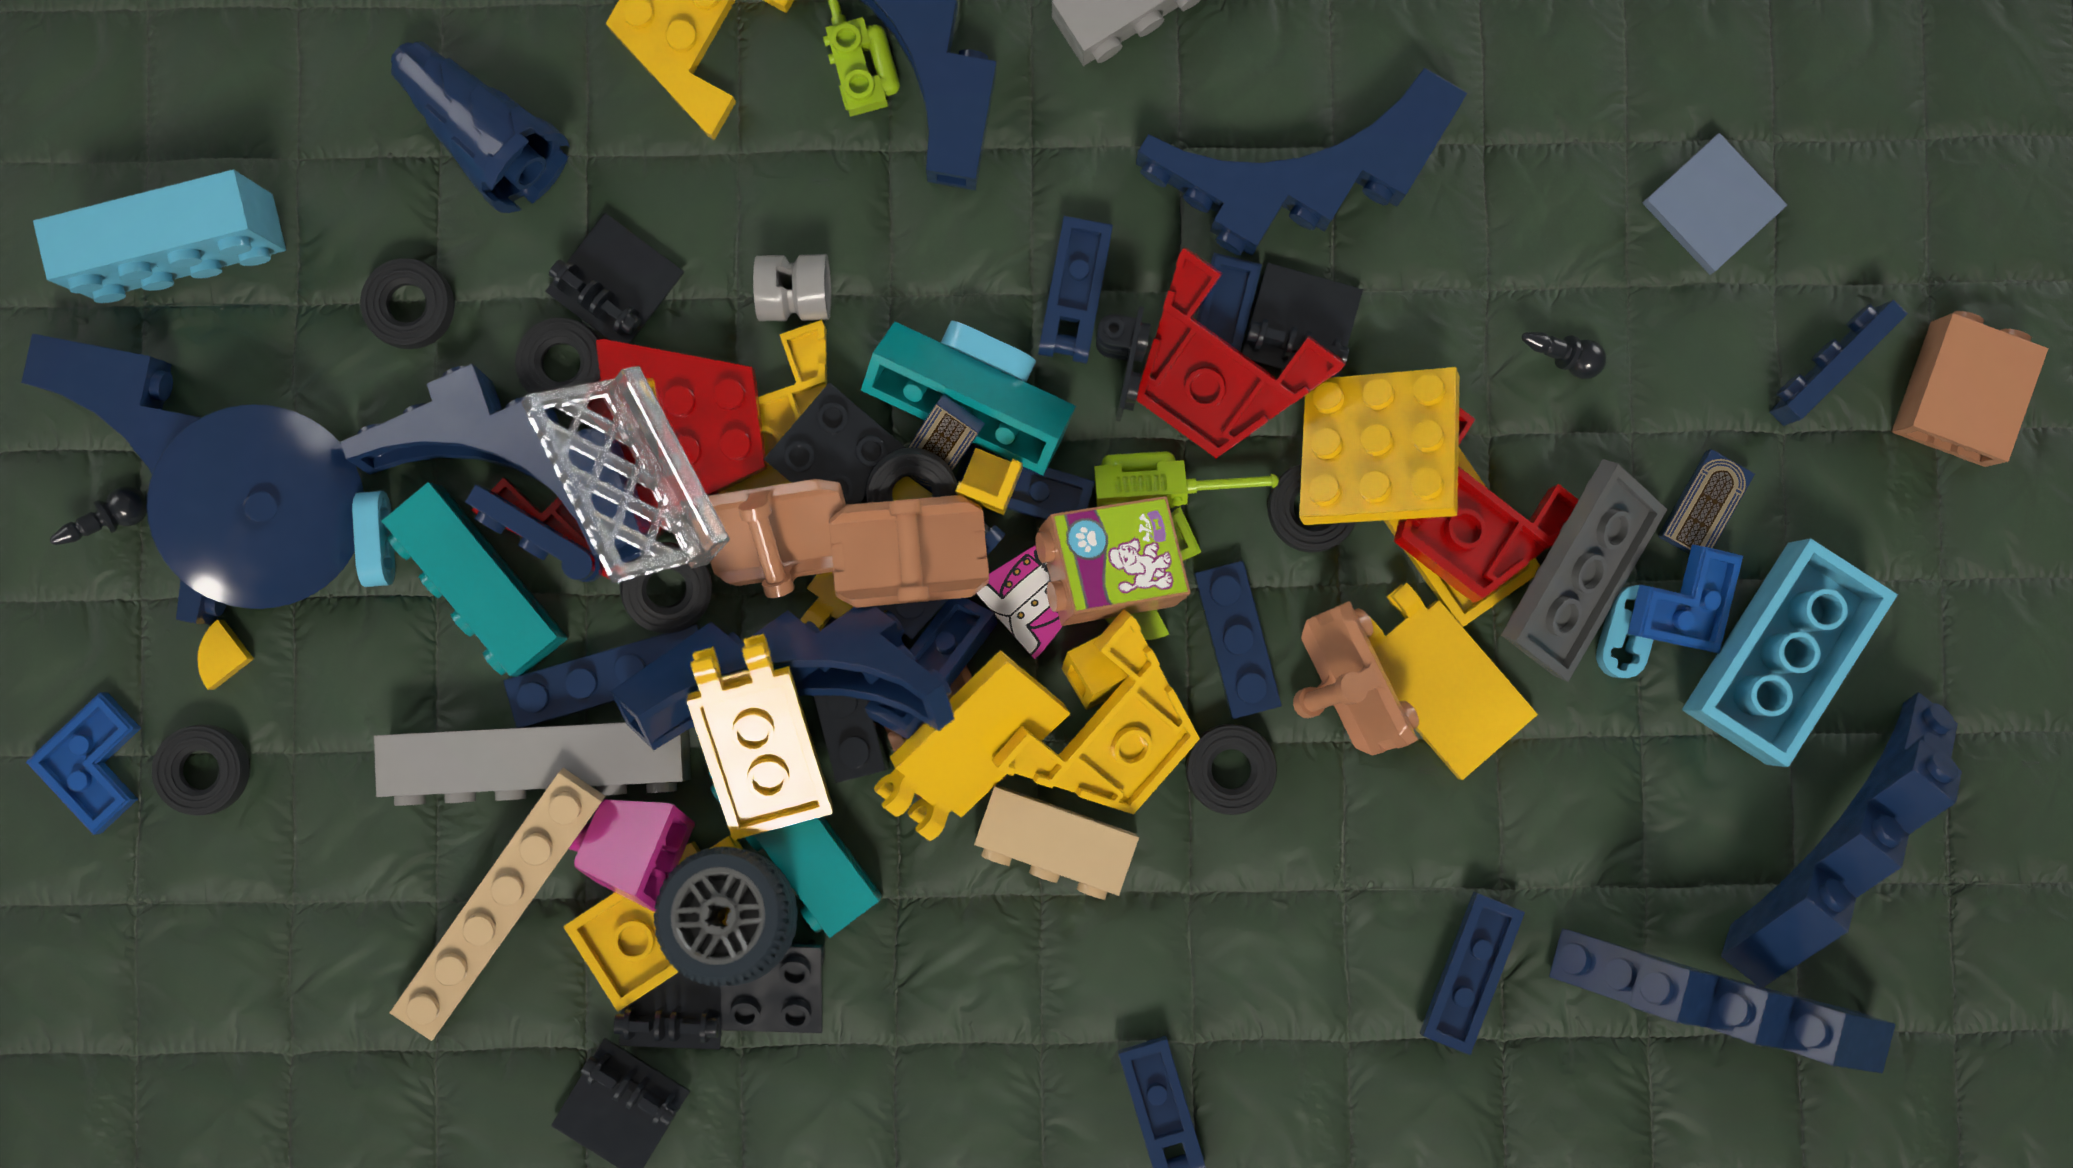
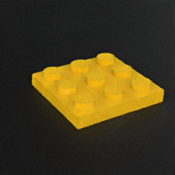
(1381, 447)

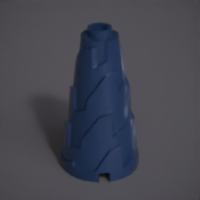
(487, 132)

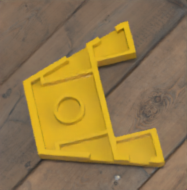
(670, 44)
(780, 409)
(1125, 744)

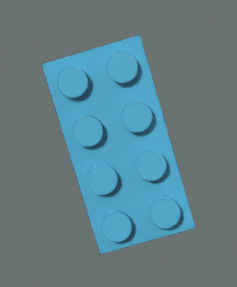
(160, 236)
(1789, 652)

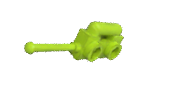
(848, 42)
(1155, 475)

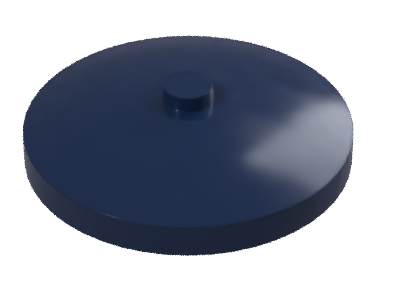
(254, 506)

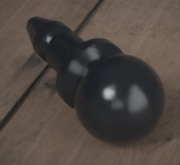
(1581, 357)
(122, 507)

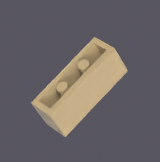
(1056, 842)

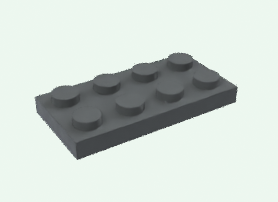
(1584, 570)

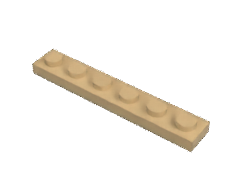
(497, 903)

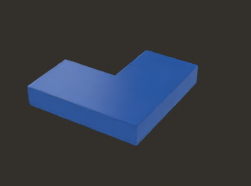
(1699, 611)
(76, 767)

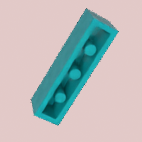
(1018, 417)
(474, 581)
(819, 872)

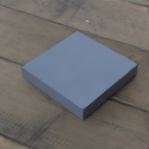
(1714, 204)

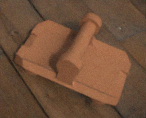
(776, 534)
(908, 551)
(1354, 682)

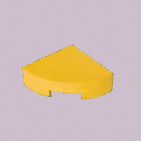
(220, 655)

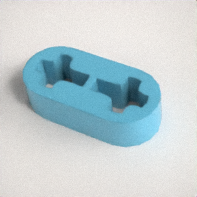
(988, 350)
(372, 550)
(1614, 634)

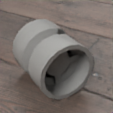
(809, 283)

